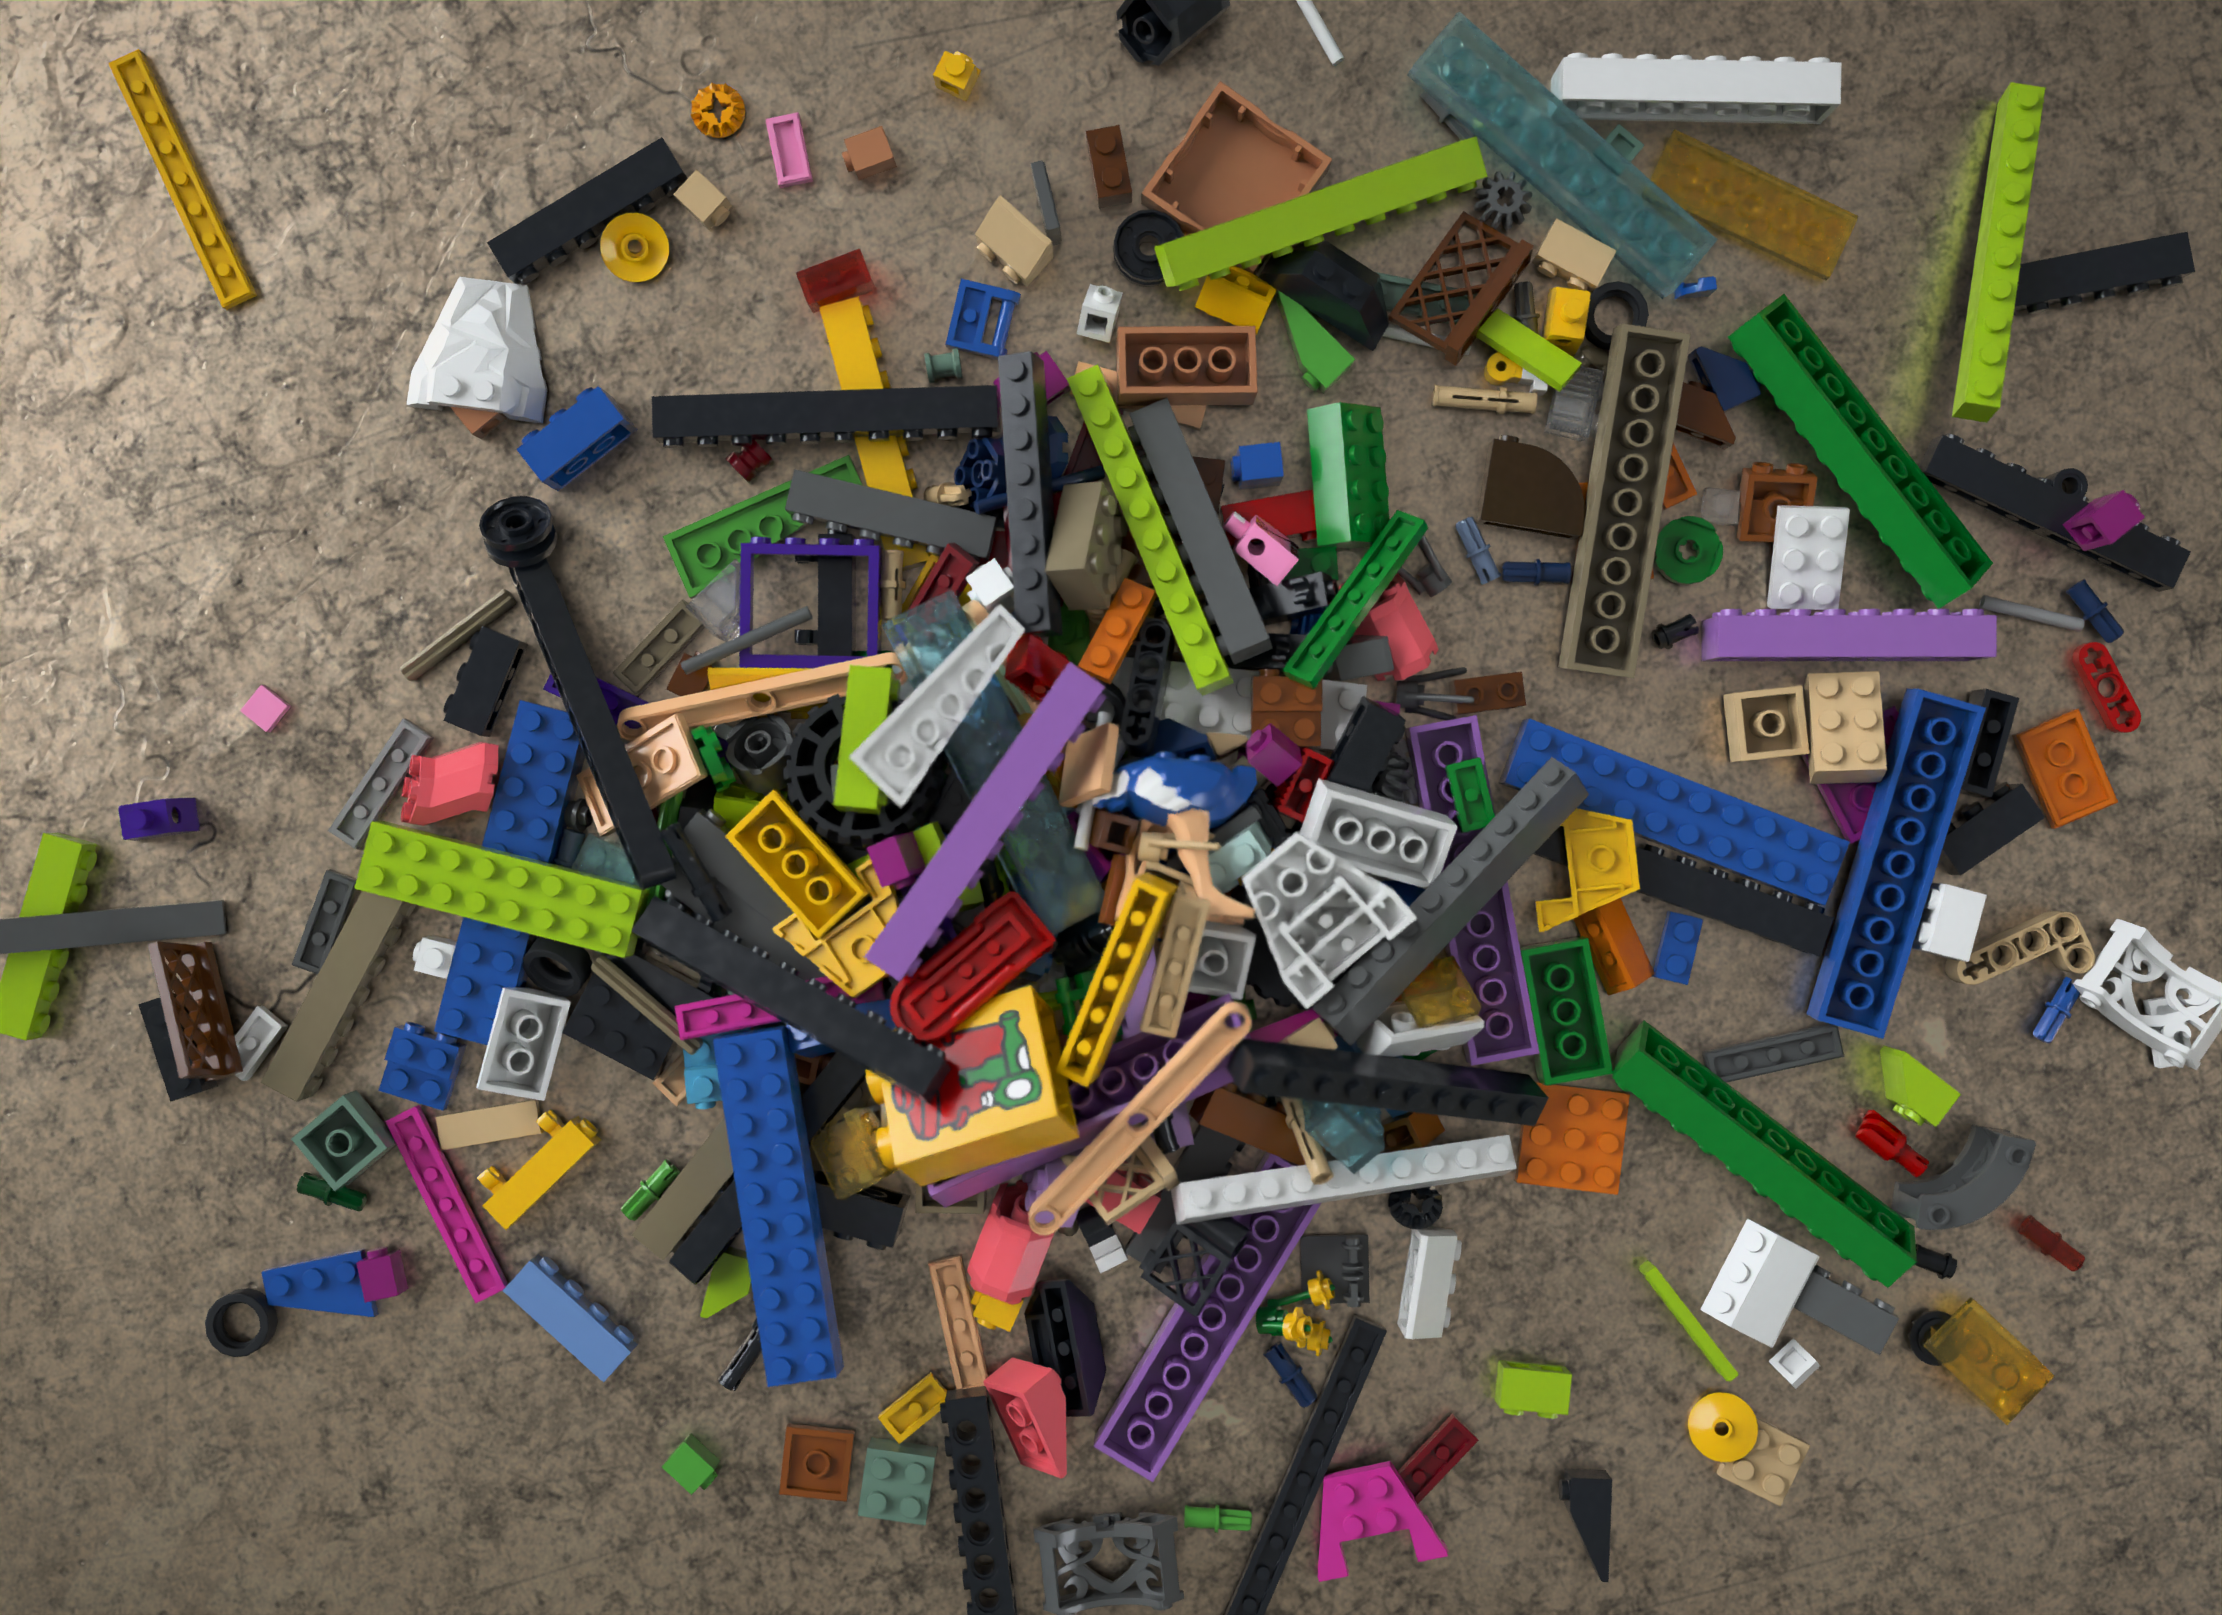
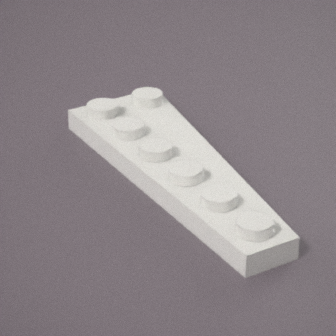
(918, 730)

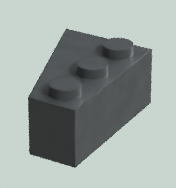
(1847, 1311)

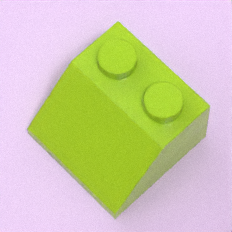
(1915, 1089)

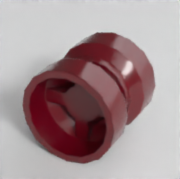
(748, 460)

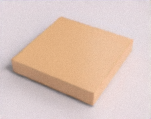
(1089, 765)

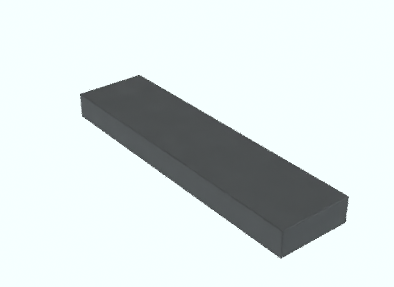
(1775, 1053)

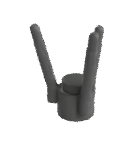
(1432, 576)
(1411, 694)

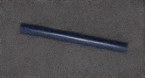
(1000, 500)

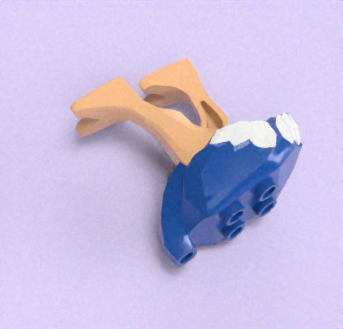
(1183, 800)

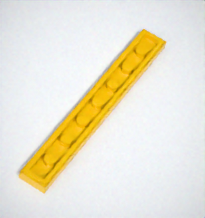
(182, 179)

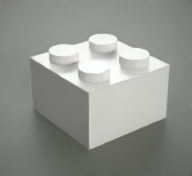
(1949, 922)

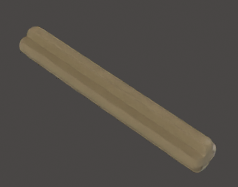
(457, 635)
(643, 1002)

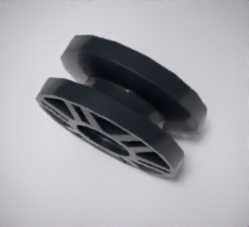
(1140, 228)
(518, 531)

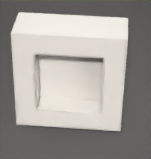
(1794, 1363)

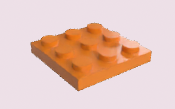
(1575, 1140)

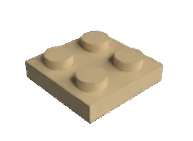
(1769, 1465)

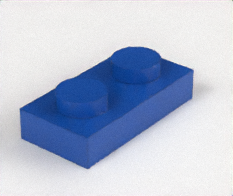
(1677, 947)

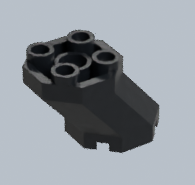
(1163, 27)

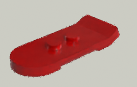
(970, 969)

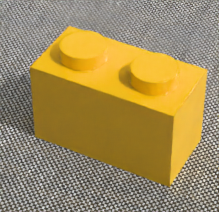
(1237, 298)

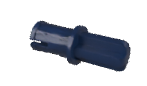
(1536, 572)
(2095, 611)
(1290, 1374)

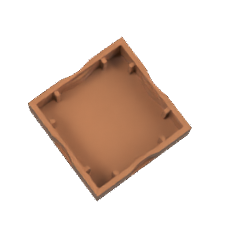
(1232, 166)

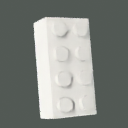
(1379, 833)

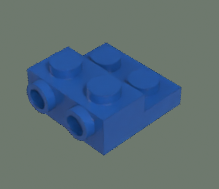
(422, 1065)

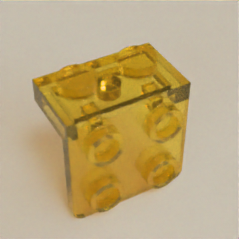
(1440, 994)
(851, 1153)

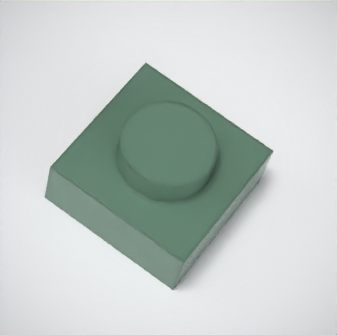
(1624, 142)

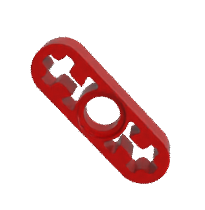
(2121, 691)

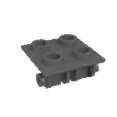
(1340, 1259)

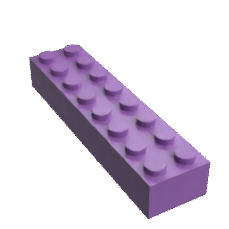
(1849, 637)

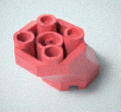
(1407, 632)
(449, 784)
(1008, 1250)

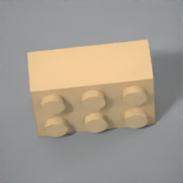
(1845, 727)

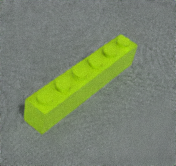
(32, 977)

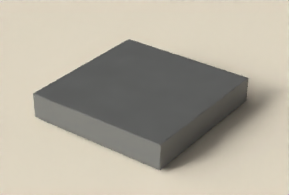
(1046, 202)

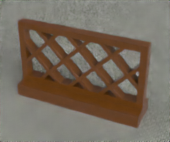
(1482, 306)
(207, 1007)

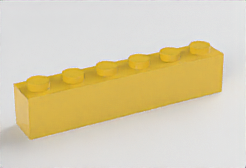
(1116, 978)

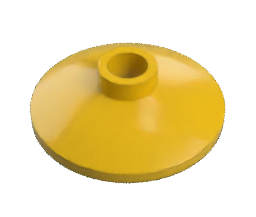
(625, 263)
(1727, 1409)

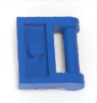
(971, 317)

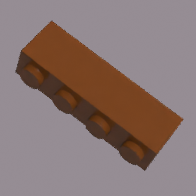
(1248, 1120)

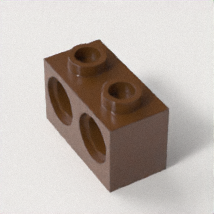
(1489, 692)

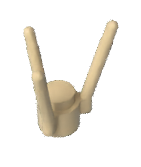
(1156, 845)

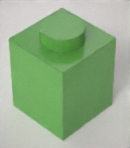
(692, 1465)

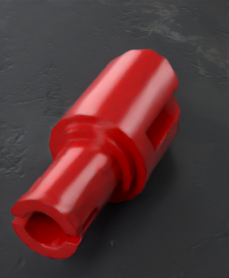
(1890, 1143)

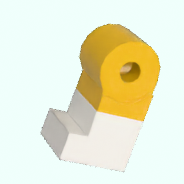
(1502, 370)

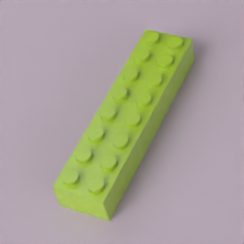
(501, 888)

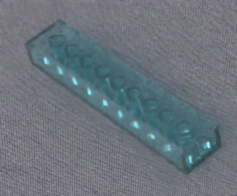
(1561, 156)
(1040, 850)

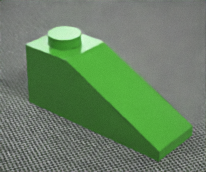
(1315, 349)

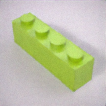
(866, 708)

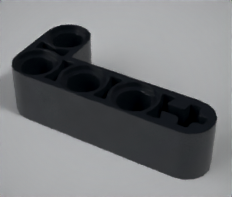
(1146, 687)

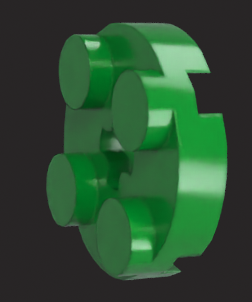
(1705, 542)
(708, 746)

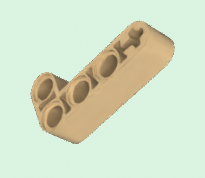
(2014, 952)

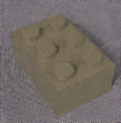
(1086, 546)

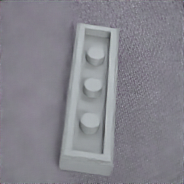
(380, 784)

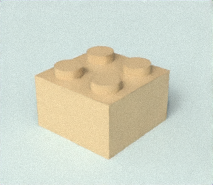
(1766, 723)

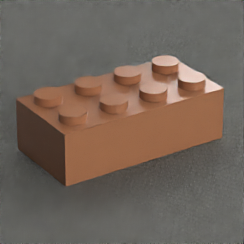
(1186, 365)

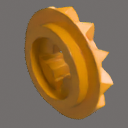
(731, 117)

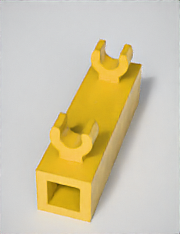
(542, 1172)

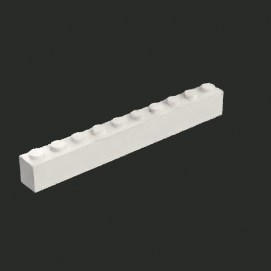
(1383, 1174)

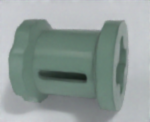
(943, 365)

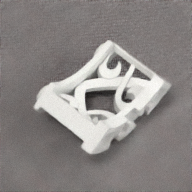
(2140, 946)

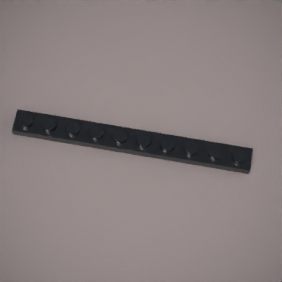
(1307, 1468)

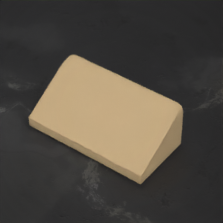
(1225, 744)

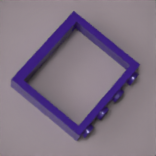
(798, 547)

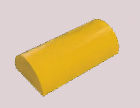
(798, 864)

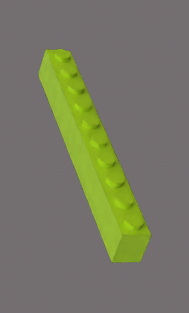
(1321, 212)
(1998, 253)
(1150, 530)

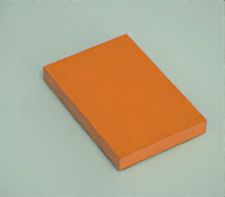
(2065, 768)

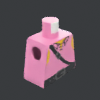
(1271, 557)

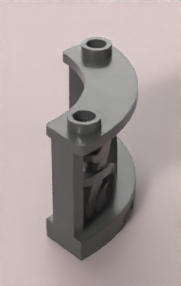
(1973, 1187)
(1146, 1528)

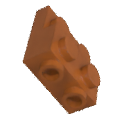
(1764, 490)
(1287, 706)

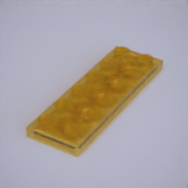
(1753, 205)

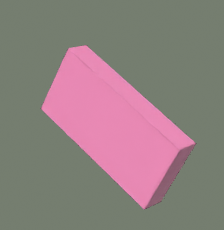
(789, 150)

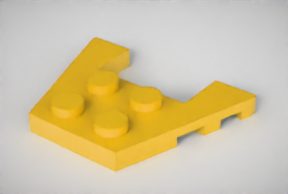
(1599, 866)
(843, 948)

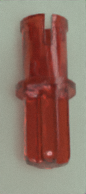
(2051, 1243)

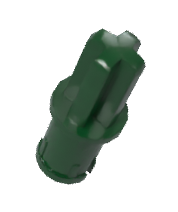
(320, 1189)

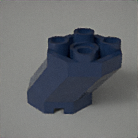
(984, 462)

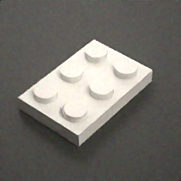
(1808, 557)

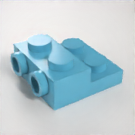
(702, 1075)

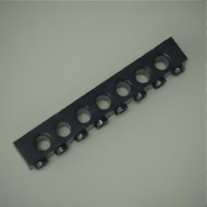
(974, 1406)

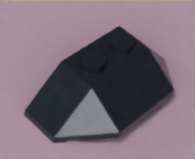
(1333, 289)
(1067, 1339)

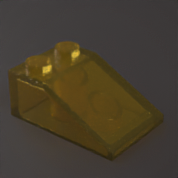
(1988, 1361)

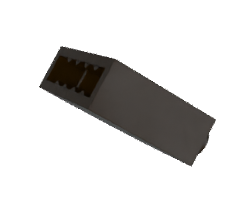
(1529, 491)

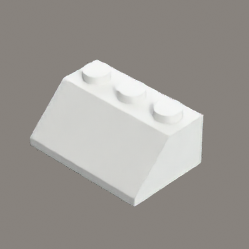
(1397, 1033)
(523, 1043)
(1428, 1282)
(1760, 1283)

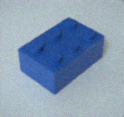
(576, 438)

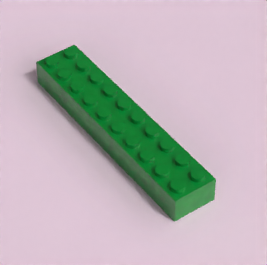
(1861, 452)
(1765, 1154)

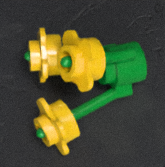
(1297, 1325)

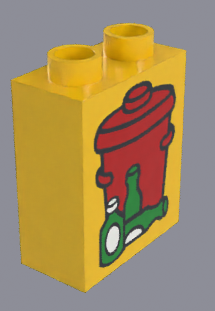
(994, 1101)

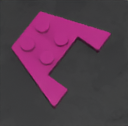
(1368, 1504)

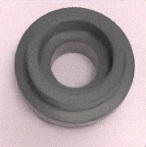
(578, 815)

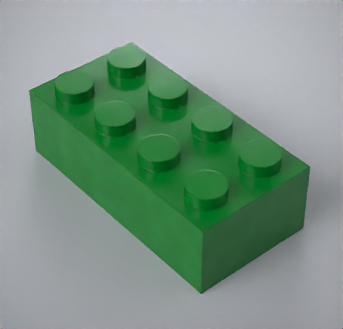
(1348, 474)
(1566, 1011)

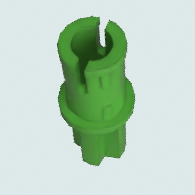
(650, 1190)
(1217, 1518)

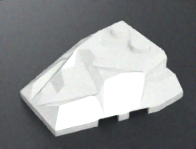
(482, 354)
(1320, 914)

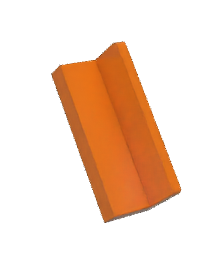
(1615, 947)

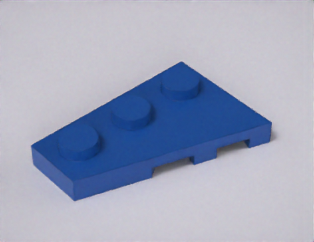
(320, 1285)

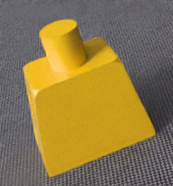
(1566, 318)

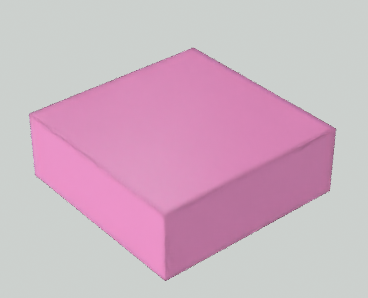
(265, 708)

